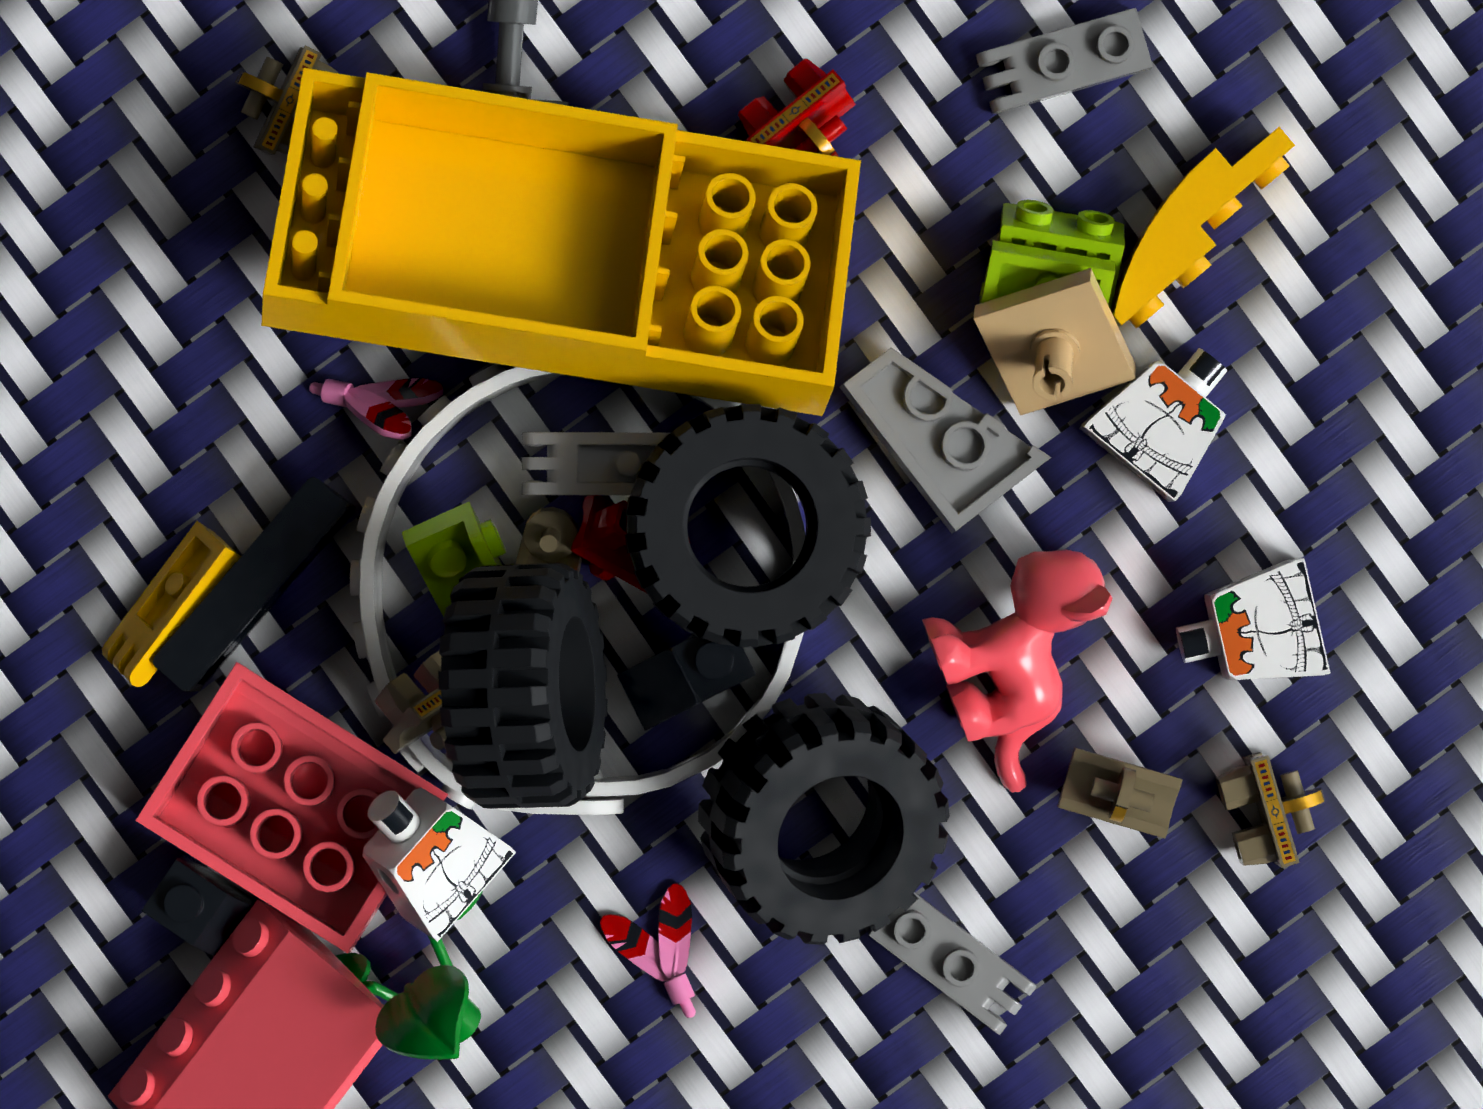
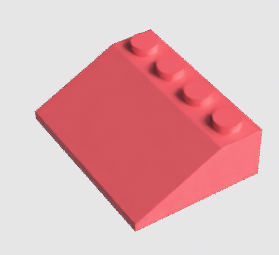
(281, 805)
(259, 1028)

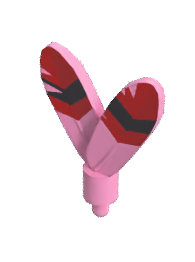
(380, 402)
(661, 959)

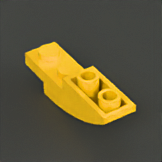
(1173, 239)

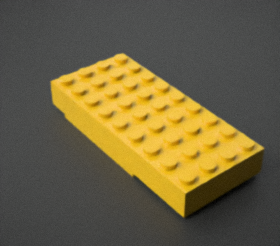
(561, 241)

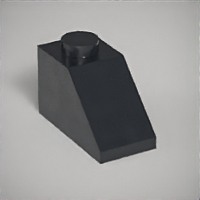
(198, 904)

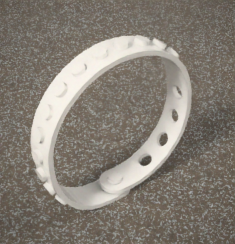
(371, 634)

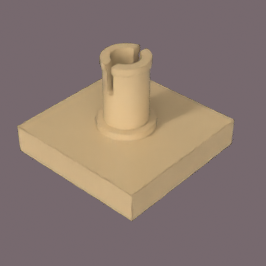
(1055, 342)

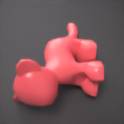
(1049, 596)

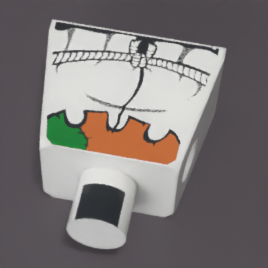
(1162, 422)
(1260, 627)
(431, 858)

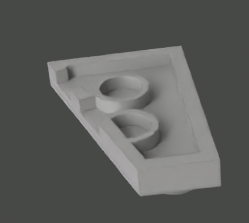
(940, 441)

